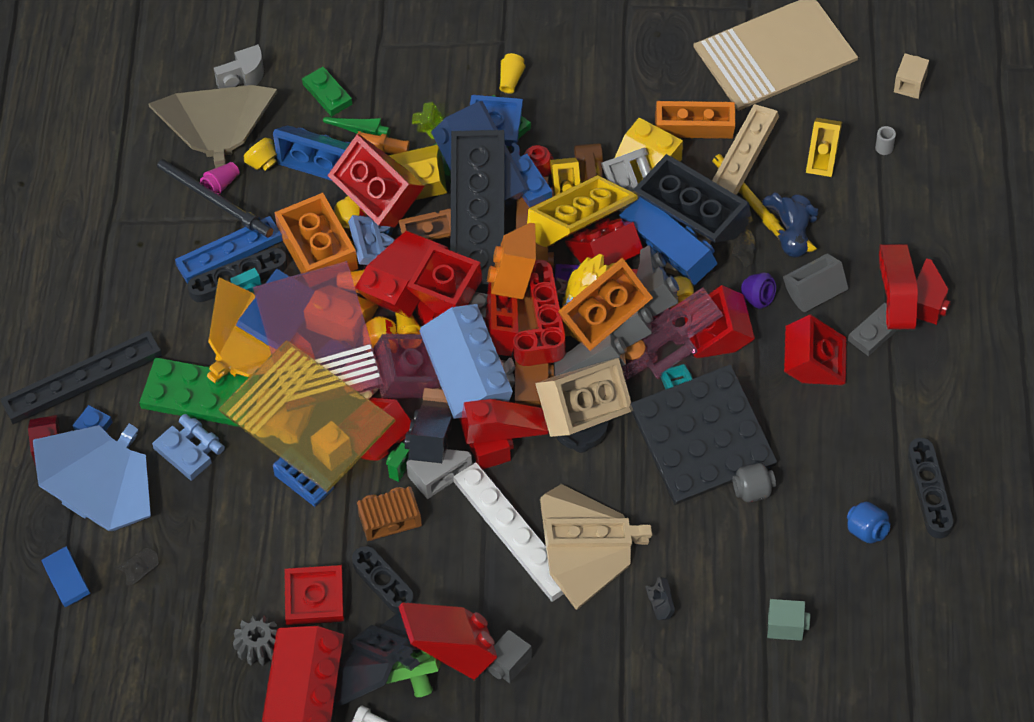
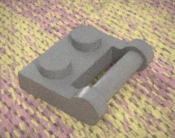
(620, 170)

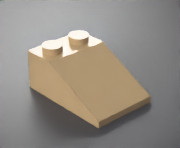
(584, 397)

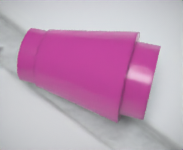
(220, 177)

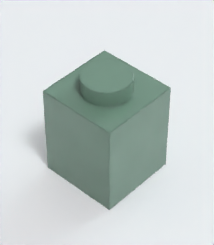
(787, 619)

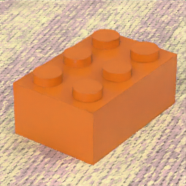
(315, 235)

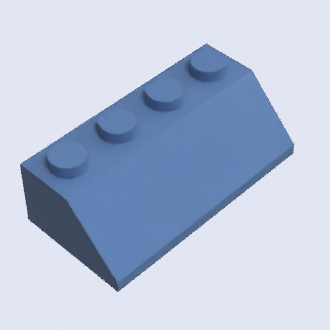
(465, 358)

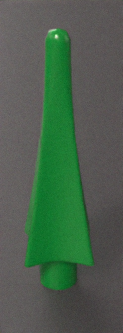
(369, 126)

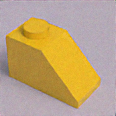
(823, 147)
(564, 174)

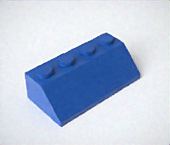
(307, 151)

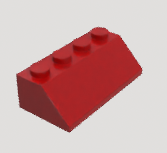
(303, 675)

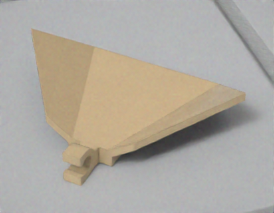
(586, 542)

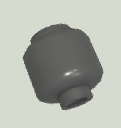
(753, 482)

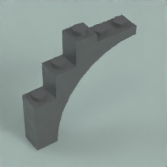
(638, 326)

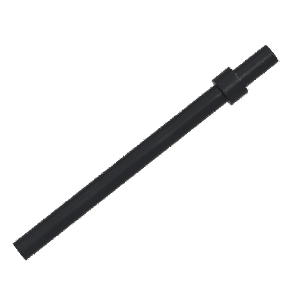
(248, 219)

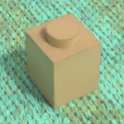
(911, 76)

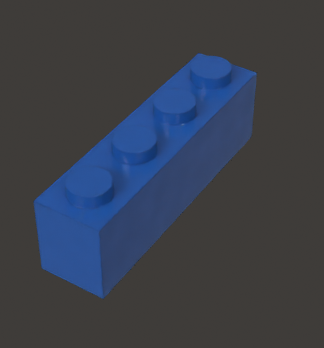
(666, 235)

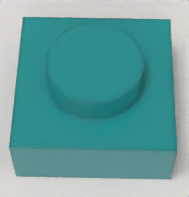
(247, 280)

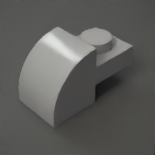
(246, 69)

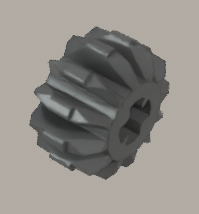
(255, 640)

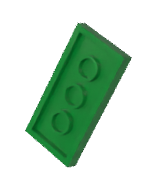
(186, 389)

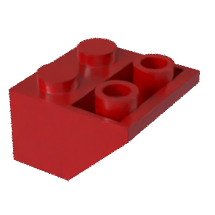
(609, 237)

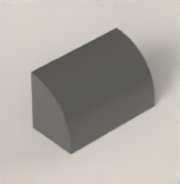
(816, 282)

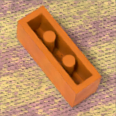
(696, 119)

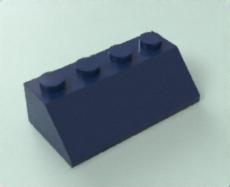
(472, 119)

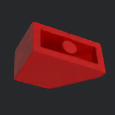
(931, 294)

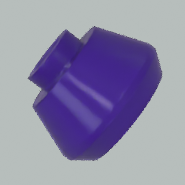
(759, 289)

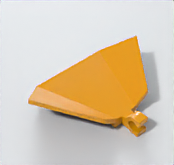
(234, 348)

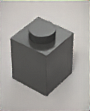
(512, 657)

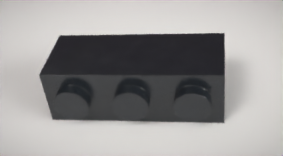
(430, 432)

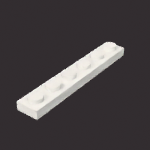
(508, 526)

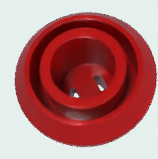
(541, 158)

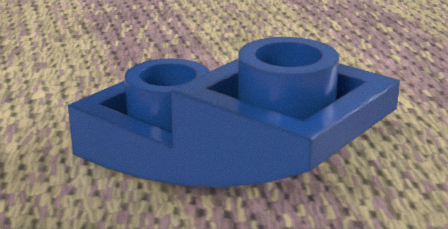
(65, 576)

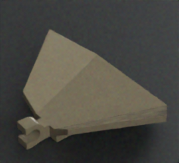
(215, 118)

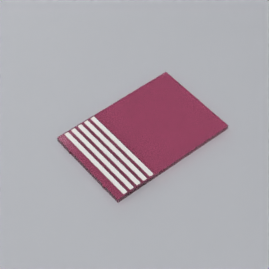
(323, 320)

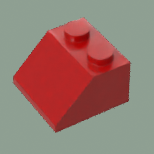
(445, 279)
(729, 331)
(815, 352)
(394, 433)

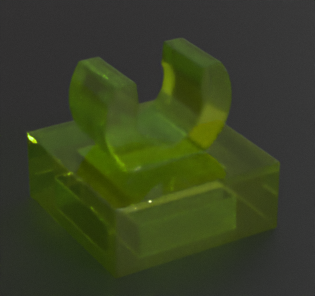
(427, 119)

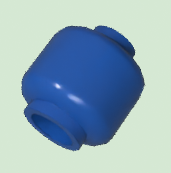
(868, 522)

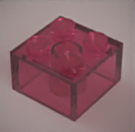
(404, 366)

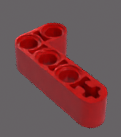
(899, 286)
(544, 310)

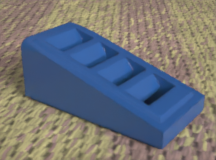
(285, 473)

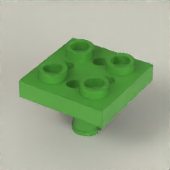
(418, 675)

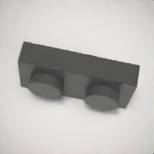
(871, 332)

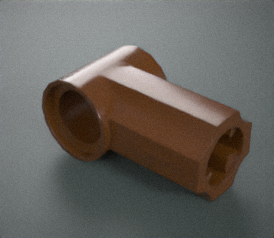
(589, 160)

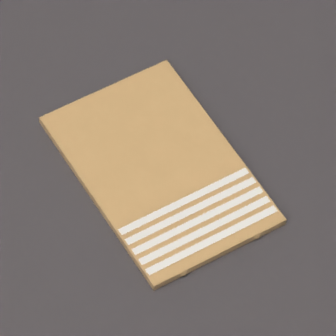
(775, 52)

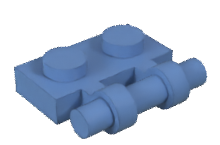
(182, 453)

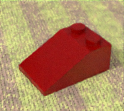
(375, 182)
(388, 275)
(450, 636)

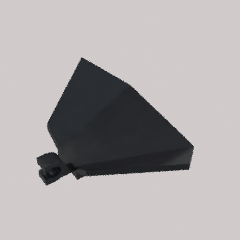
(372, 659)

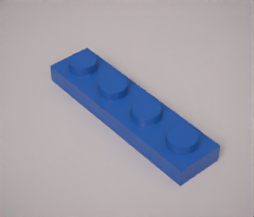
(226, 250)

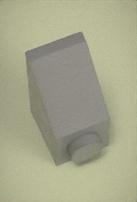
(434, 477)

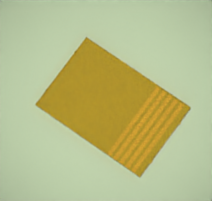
(307, 415)

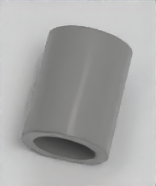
(885, 140)

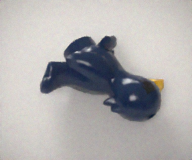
(795, 216)

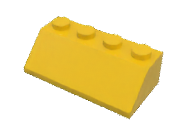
(577, 209)

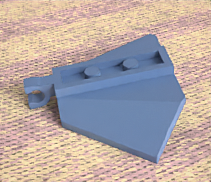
(95, 475)

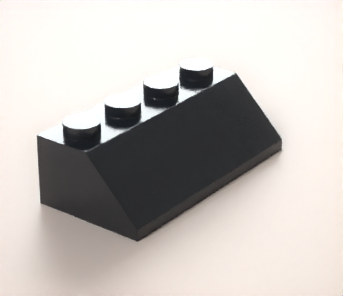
(694, 200)

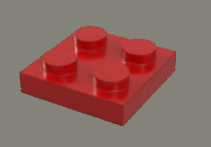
(314, 595)

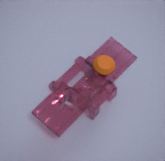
(700, 312)

